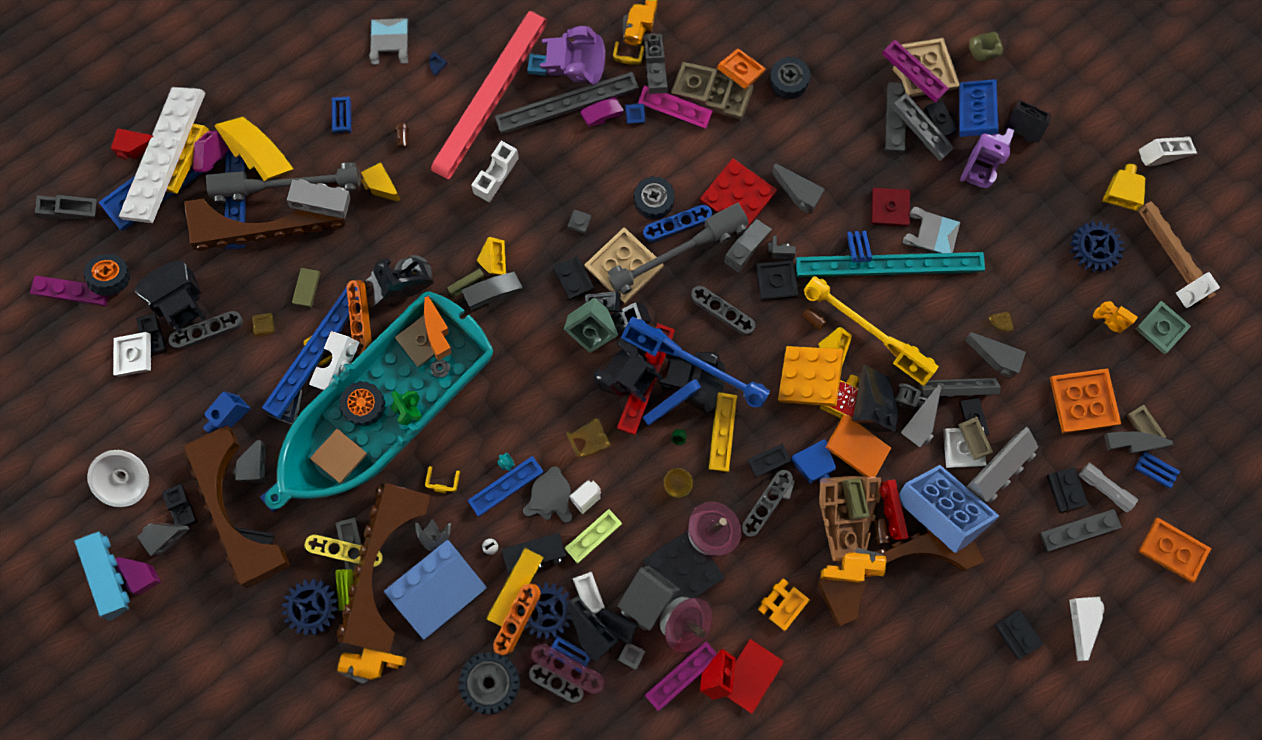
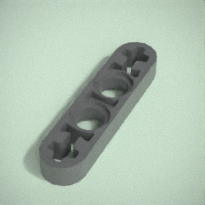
(721, 312)
(205, 327)
(764, 501)

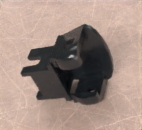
(390, 287)
(168, 295)
(627, 372)
(683, 372)

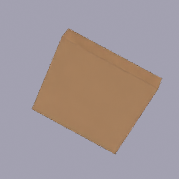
(338, 456)

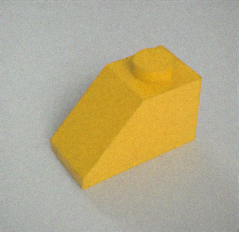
(379, 182)

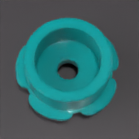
(505, 462)

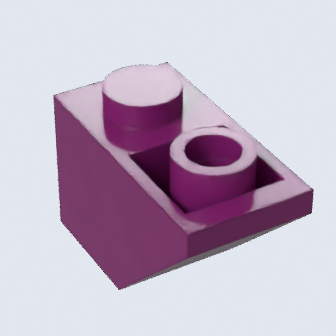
(208, 150)
(139, 575)

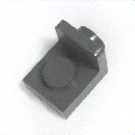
(781, 252)

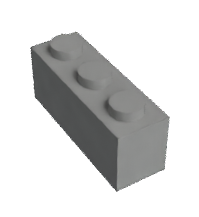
(318, 198)

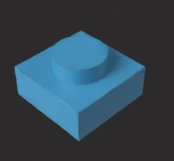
(534, 64)

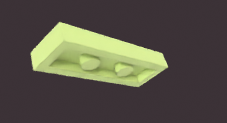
(593, 536)

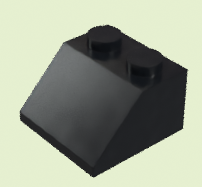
(1028, 121)

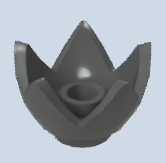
(431, 535)

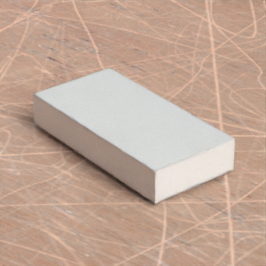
(589, 592)

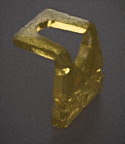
(594, 438)

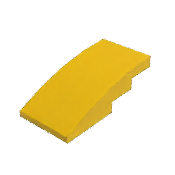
(254, 148)

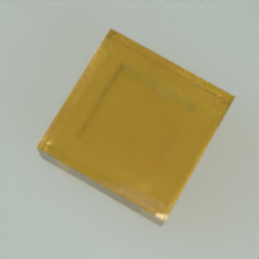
(263, 324)

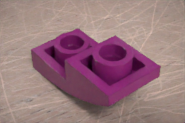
(600, 111)

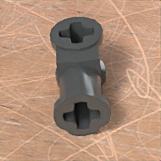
(912, 397)

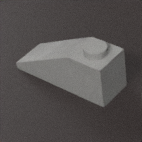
(922, 423)

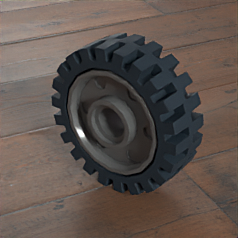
(473, 678)

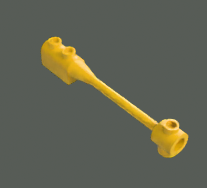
(907, 357)

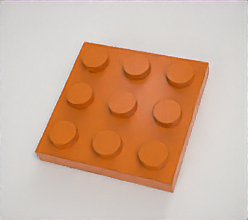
(1085, 401)

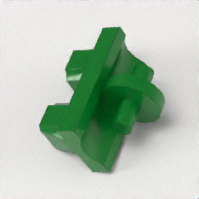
(406, 406)

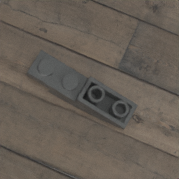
(655, 63)

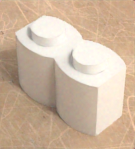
(586, 496)

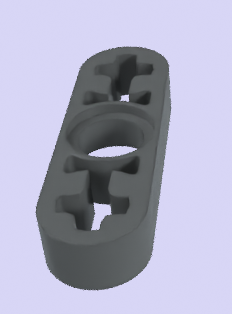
(540, 681)

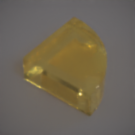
(1002, 321)

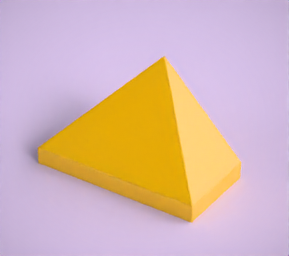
(493, 256)
(837, 340)

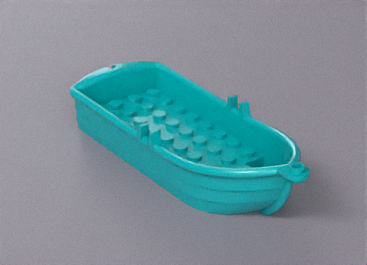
(389, 369)

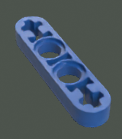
(676, 221)
(673, 401)

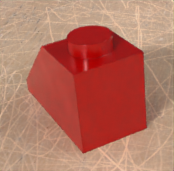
(130, 144)
(718, 676)

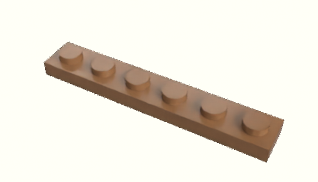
(1171, 245)

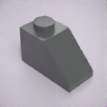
(251, 465)
(160, 536)

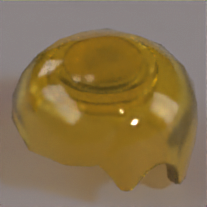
(678, 482)

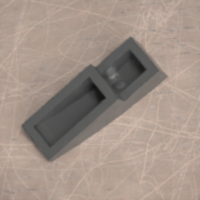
(65, 207)
(491, 290)
(1136, 441)

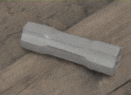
(1120, 496)

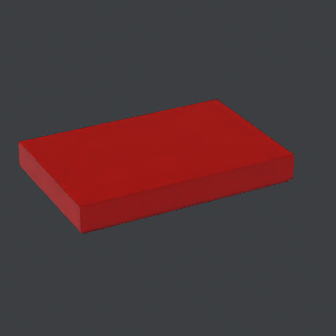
(753, 675)

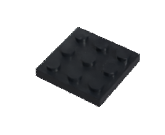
(685, 567)

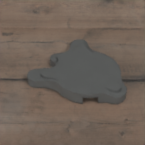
(550, 496)

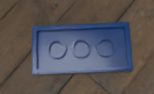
(978, 108)

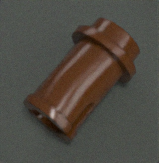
(402, 135)
(811, 316)
(882, 532)

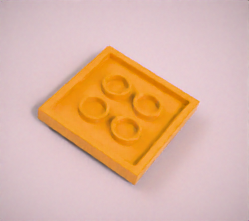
(811, 376)

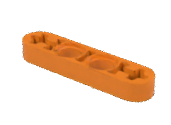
(362, 316)
(514, 617)

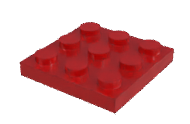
(739, 186)

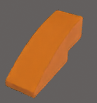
(436, 330)

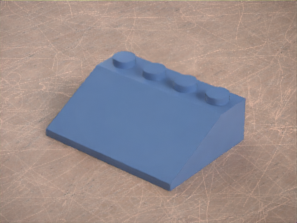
(947, 507)
(435, 589)

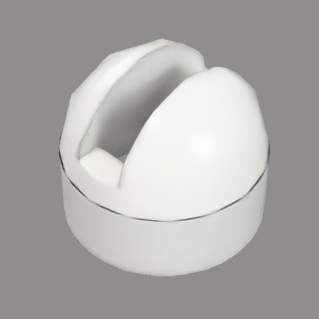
(492, 550)

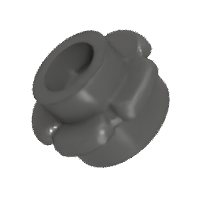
(440, 373)

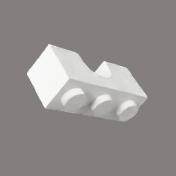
(502, 162)
(343, 350)

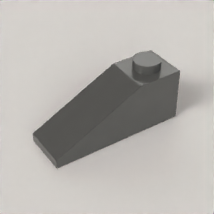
(800, 190)
(746, 245)
(998, 355)

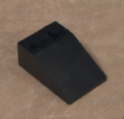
(875, 402)

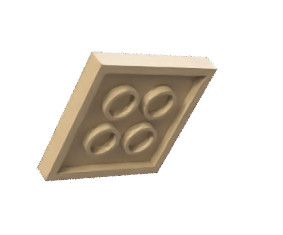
(935, 58)
(623, 251)

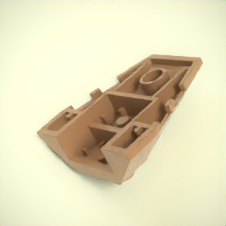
(842, 533)

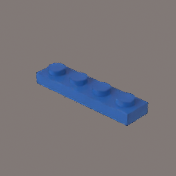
(505, 486)

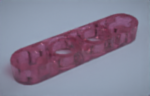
(569, 664)

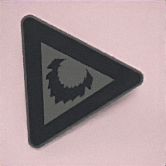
(291, 412)

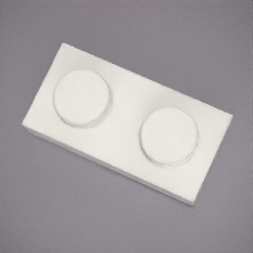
(1197, 290)

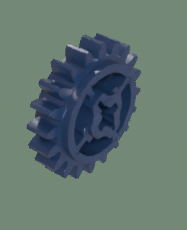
(1104, 237)
(314, 600)
(561, 620)

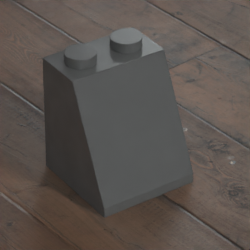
(647, 597)

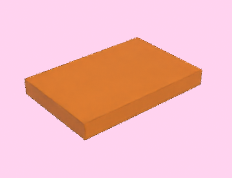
(858, 447)
(1174, 550)

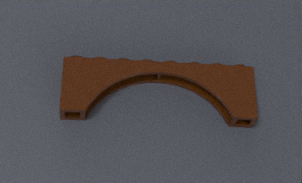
(212, 229)
(209, 461)
(844, 597)
(362, 621)

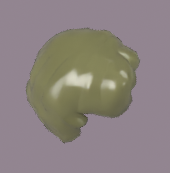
(986, 46)

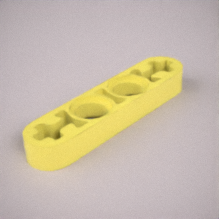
(342, 554)

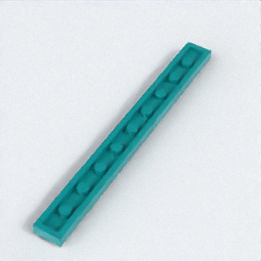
(891, 264)

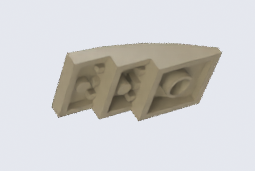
(711, 90)

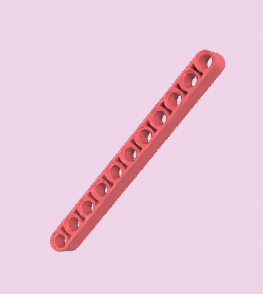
(488, 95)

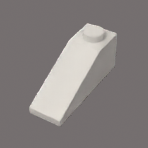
(1166, 150)
(1086, 621)

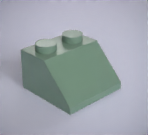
(591, 325)

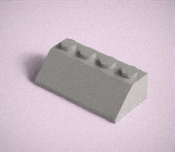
(1003, 466)

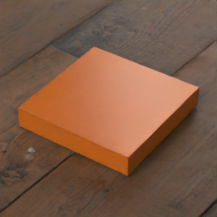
(741, 68)

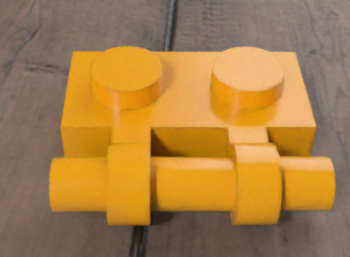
(1116, 318)
(788, 609)

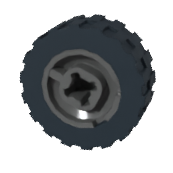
(789, 77)

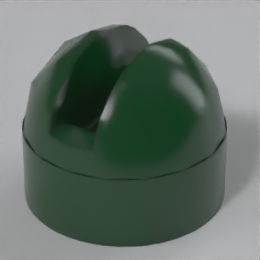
(676, 440)

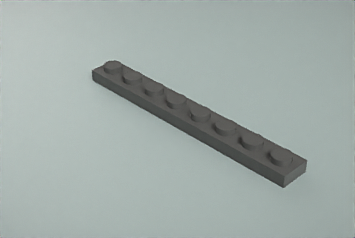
(566, 103)

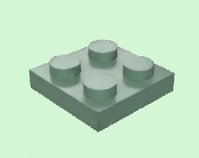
(1163, 327)

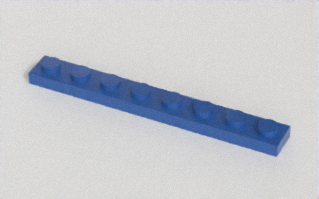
(308, 358)

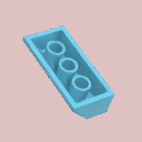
(102, 575)

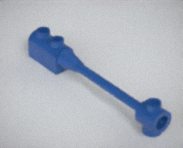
(654, 340)

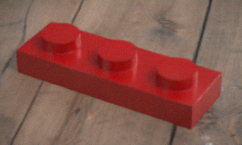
(893, 510)

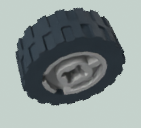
(654, 197)

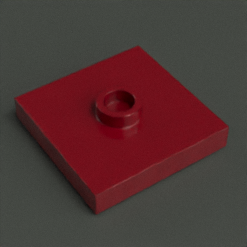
(890, 207)

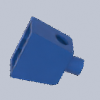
(225, 411)
(814, 462)

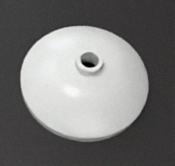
(110, 485)

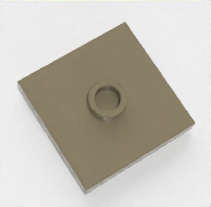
(416, 342)

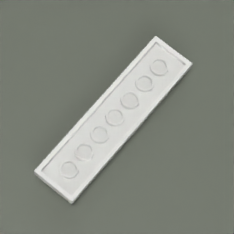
(162, 155)

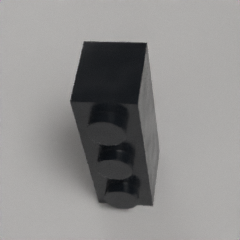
(548, 547)

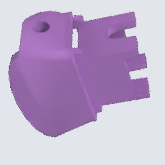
(578, 60)
(989, 149)

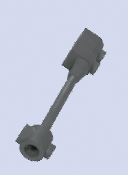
(239, 185)
(716, 228)

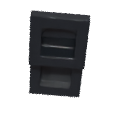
(151, 325)
(180, 506)

